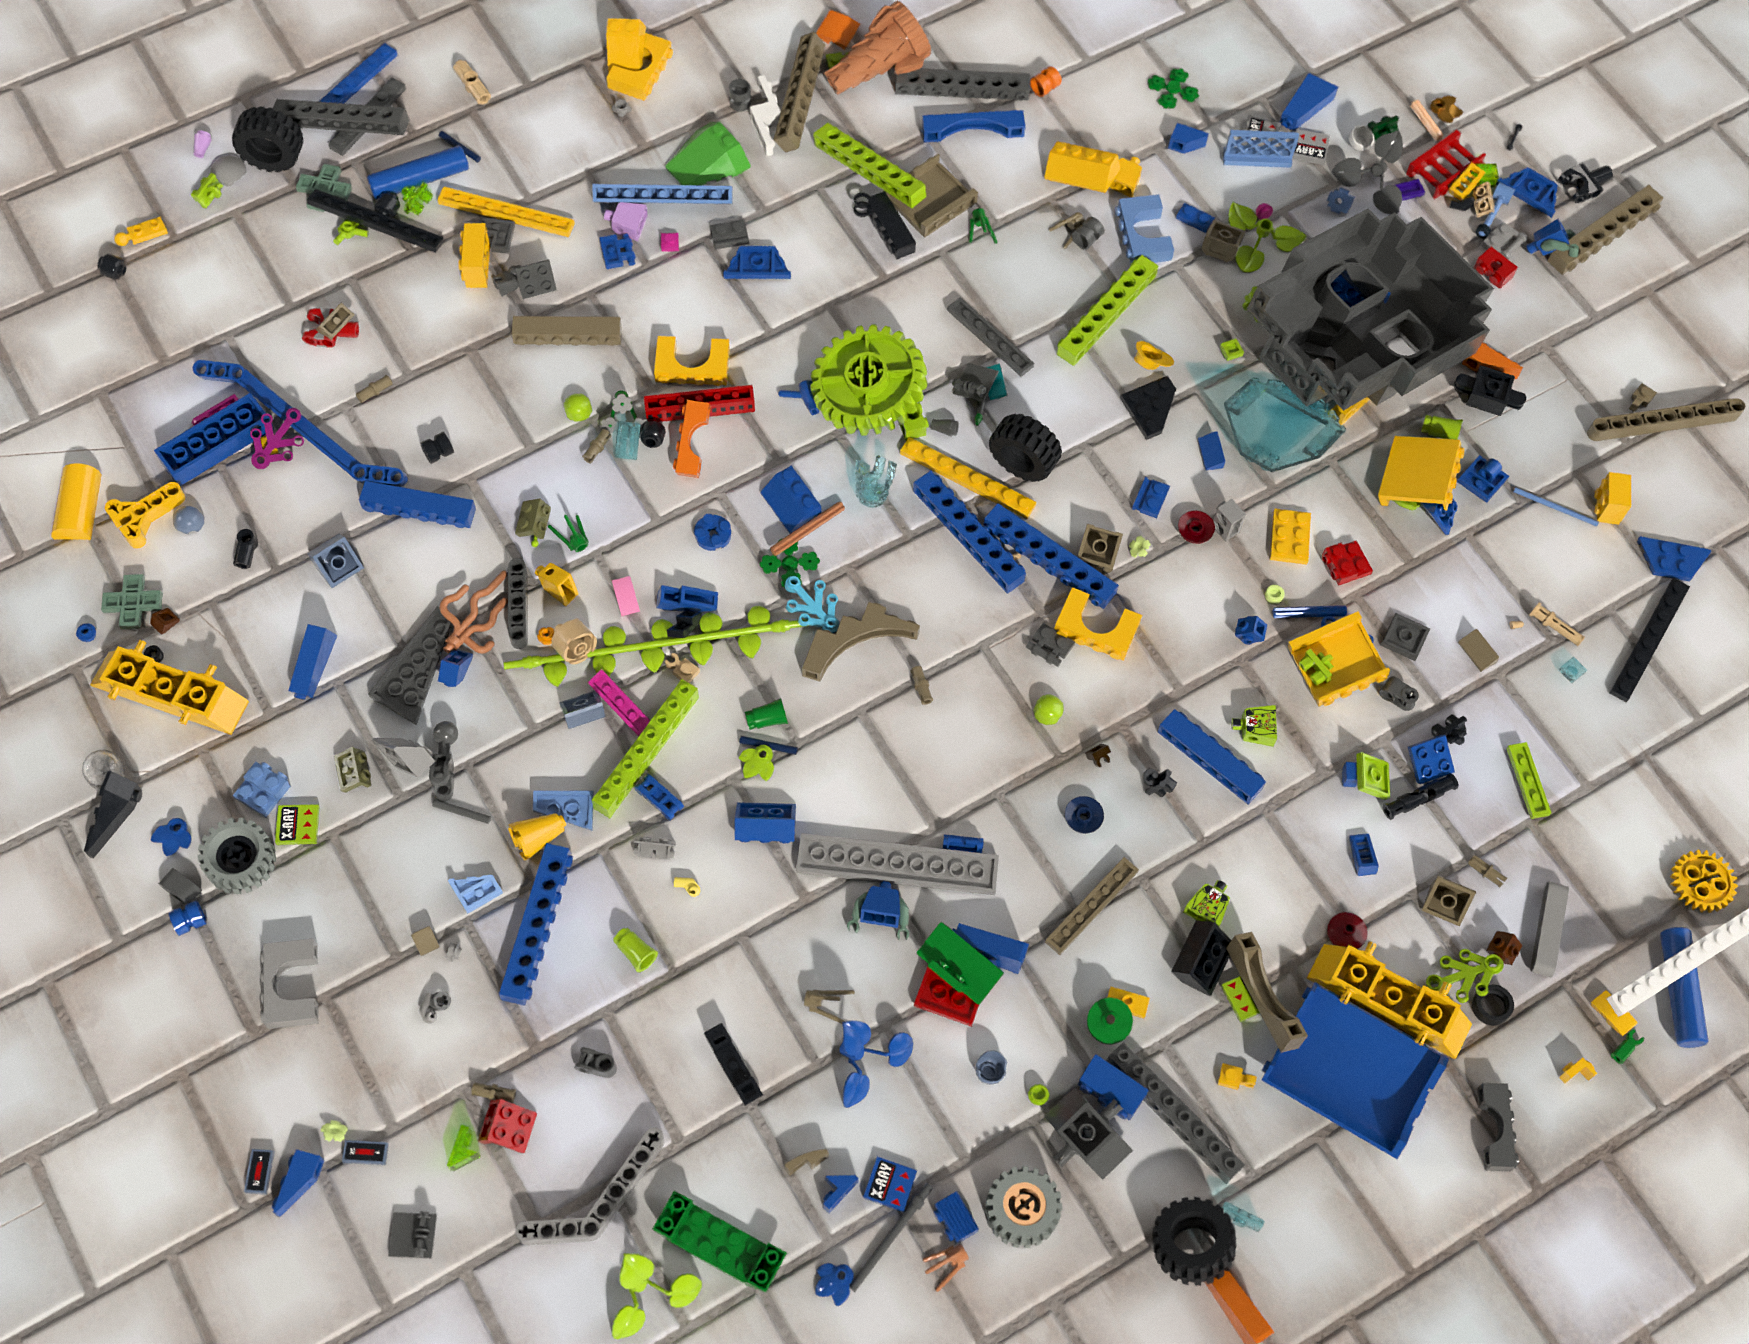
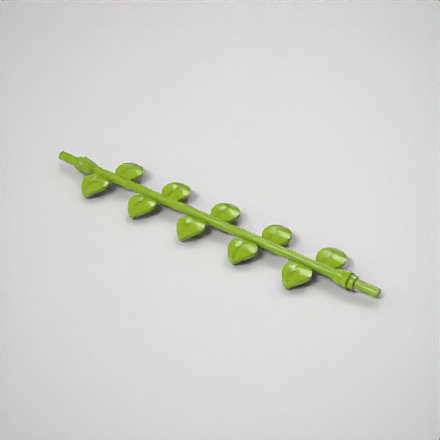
(654, 656)

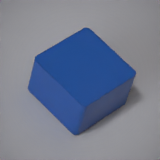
(1349, 774)

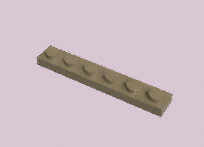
(1091, 906)

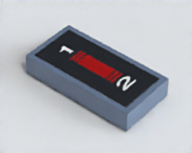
(365, 1152)
(259, 1171)

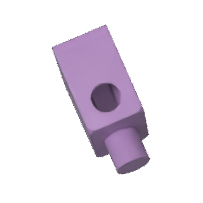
(628, 219)

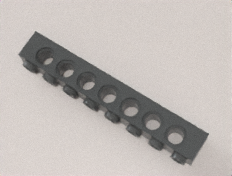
(964, 84)
(345, 116)
(1178, 1115)

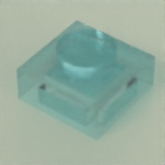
(1573, 670)

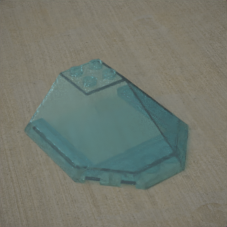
(1277, 427)

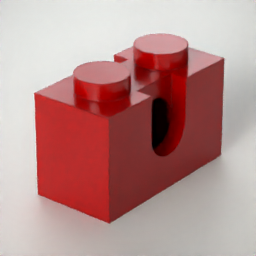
(1497, 273)

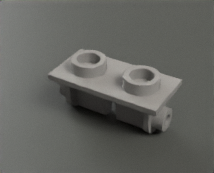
(662, 848)

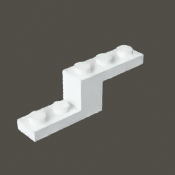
(765, 115)

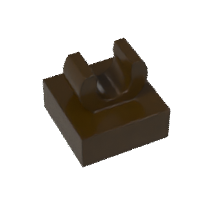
(1097, 753)

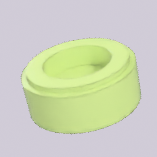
(1274, 594)

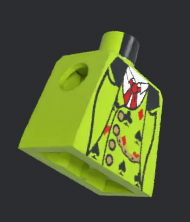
(1258, 725)
(1209, 903)

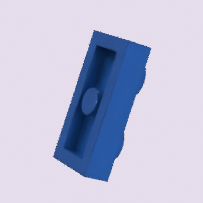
(1195, 217)

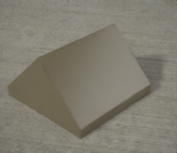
(1448, 900)

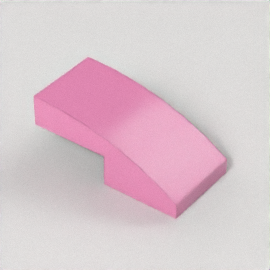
(625, 596)

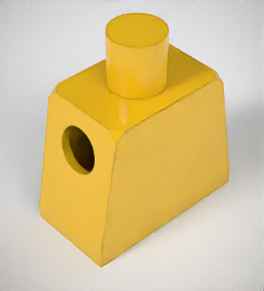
(1128, 176)
(557, 583)

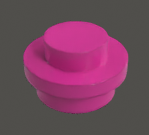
(1264, 211)

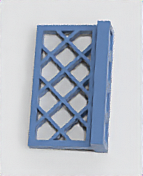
(1261, 155)

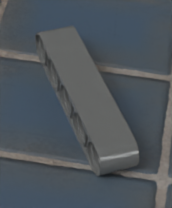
(518, 595)

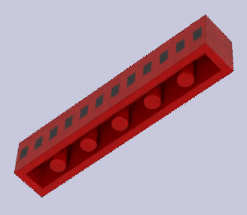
(722, 402)

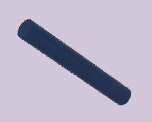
(453, 142)
(774, 746)

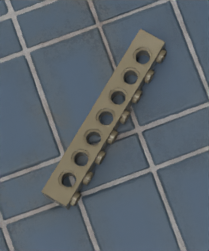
(799, 92)
(1607, 228)

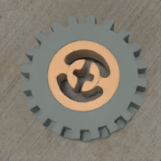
(1039, 1224)

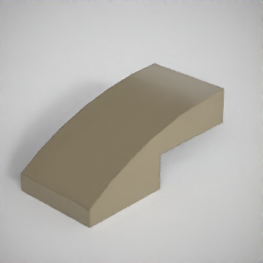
(812, 1158)

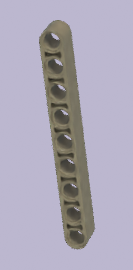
(1666, 419)

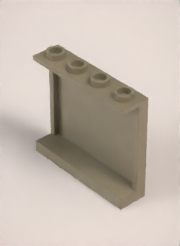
(943, 201)

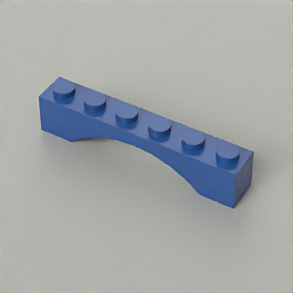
(1007, 123)

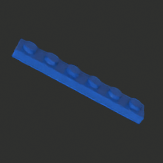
(361, 75)

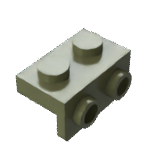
(533, 518)

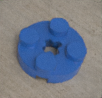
(718, 540)

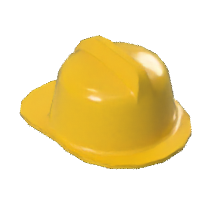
(1151, 357)

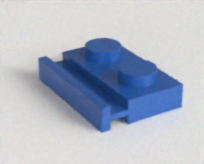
(1151, 497)

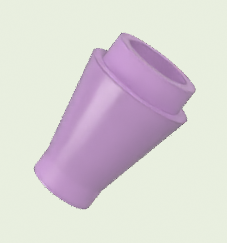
(201, 143)

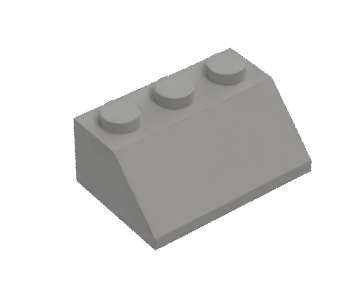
(405, 755)

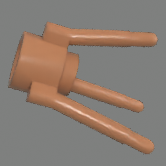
(955, 1256)

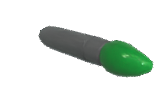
(980, 409)

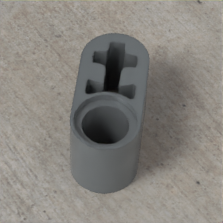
(179, 886)

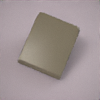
(425, 940)

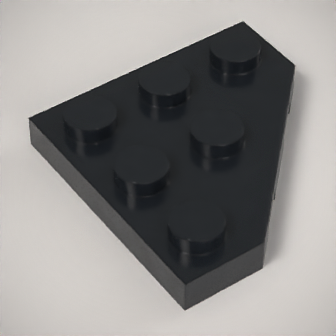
(1150, 405)

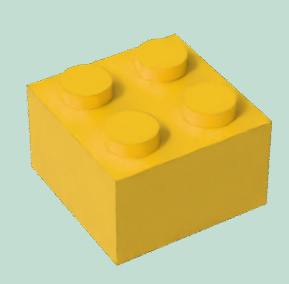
(1613, 498)

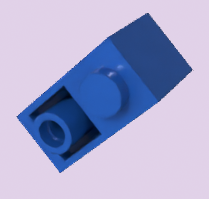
(1187, 139)

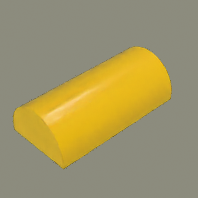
(76, 502)

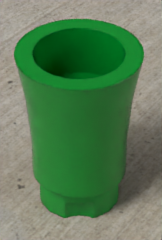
(766, 715)

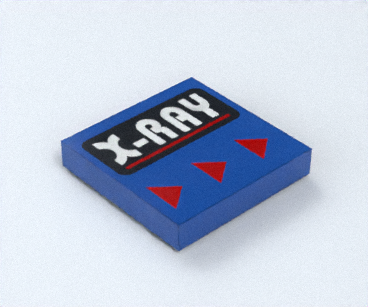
(890, 1184)

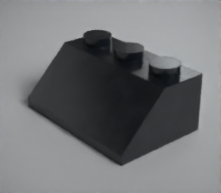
(1202, 957)

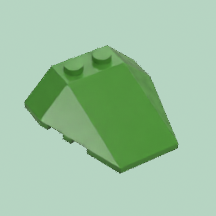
(708, 156)

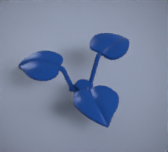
(855, 1036)

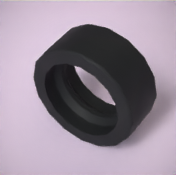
(1486, 1018)

